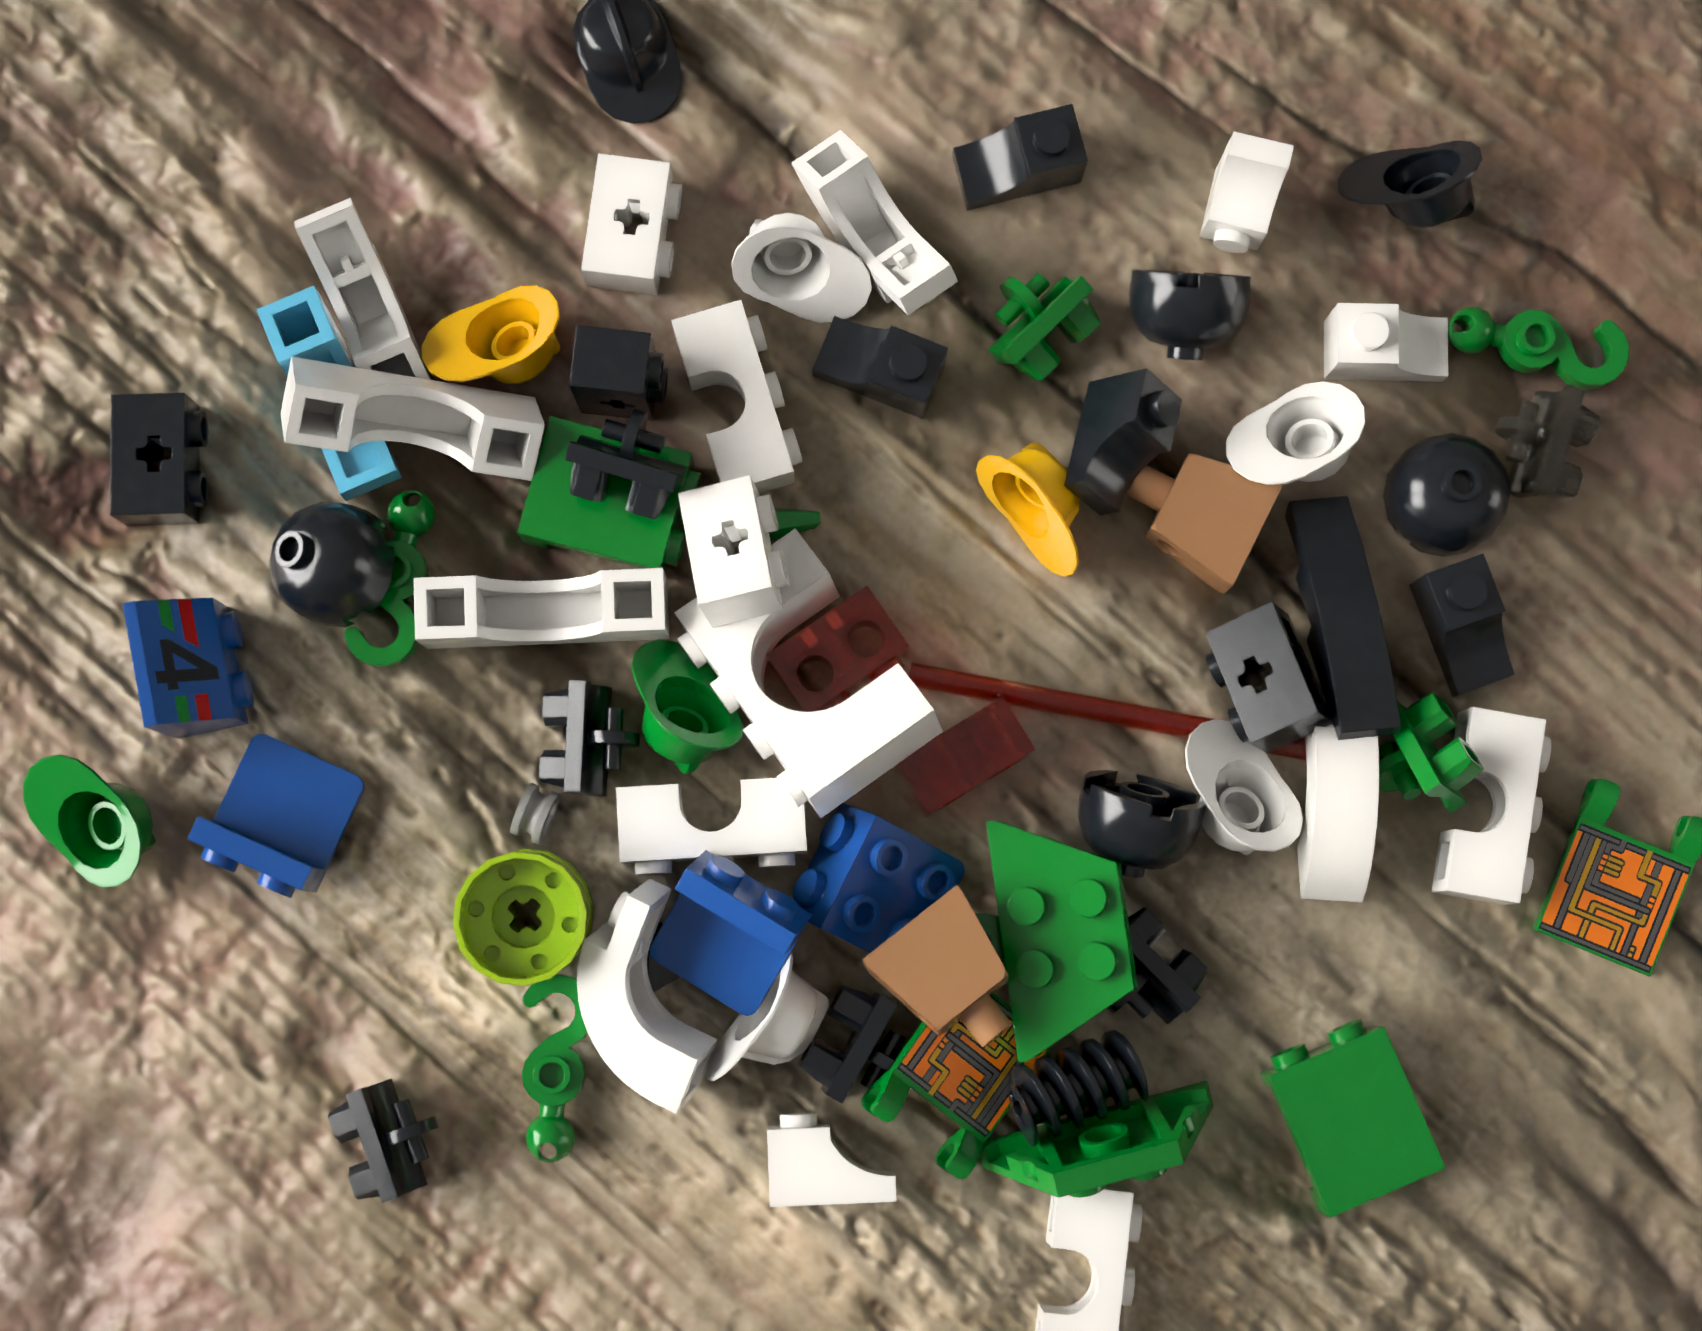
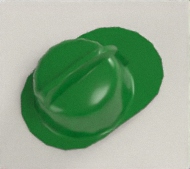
(681, 709)
(89, 821)

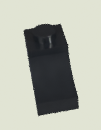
(1022, 159)
(881, 364)
(1119, 432)
(1464, 623)

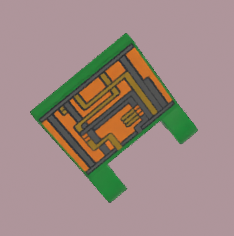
(1616, 890)
(958, 1080)

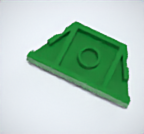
(1059, 934)
(1105, 1151)

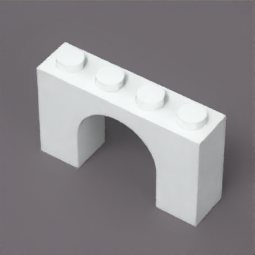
(825, 751)

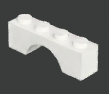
(350, 406)
(512, 612)

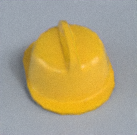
(497, 338)
(1035, 501)

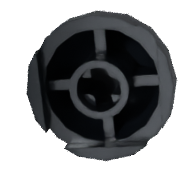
(1188, 309)
(1447, 494)
(331, 563)
(1138, 822)

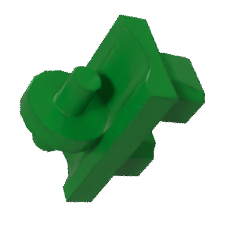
(1060, 306)
(1438, 772)

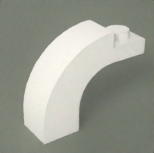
(622, 1014)

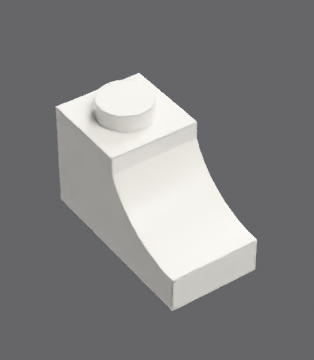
(1245, 192)
(1384, 344)
(812, 1170)

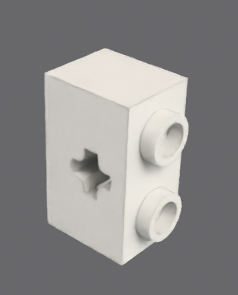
(623, 191)
(727, 583)

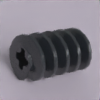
(1075, 1082)

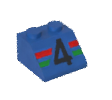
(187, 665)

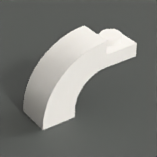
(870, 224)
(360, 291)
(1338, 816)

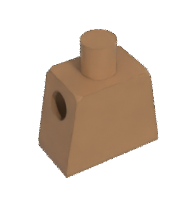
(1205, 516)
(944, 969)

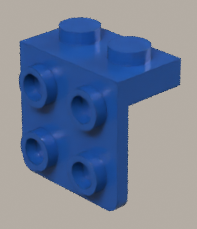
(280, 816)
(871, 878)
(728, 933)

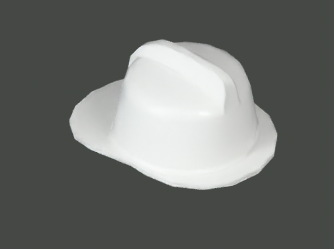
(800, 269)
(1298, 435)
(1242, 791)
(777, 1030)

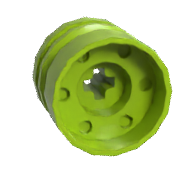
(487, 916)

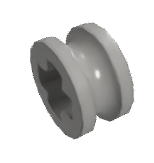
(535, 813)

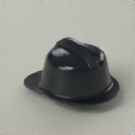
(628, 58)
(1416, 183)

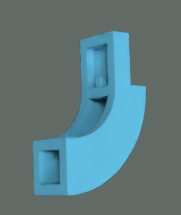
(305, 329)

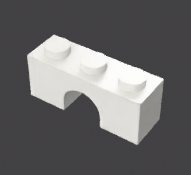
(723, 349)
(657, 832)
(1494, 861)
(1101, 1231)

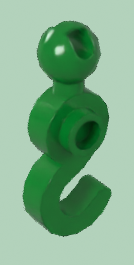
(1536, 340)
(409, 564)
(554, 1072)

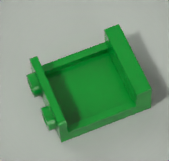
(603, 527)
(1352, 1117)

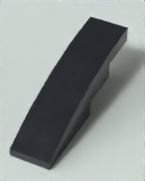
(1344, 618)

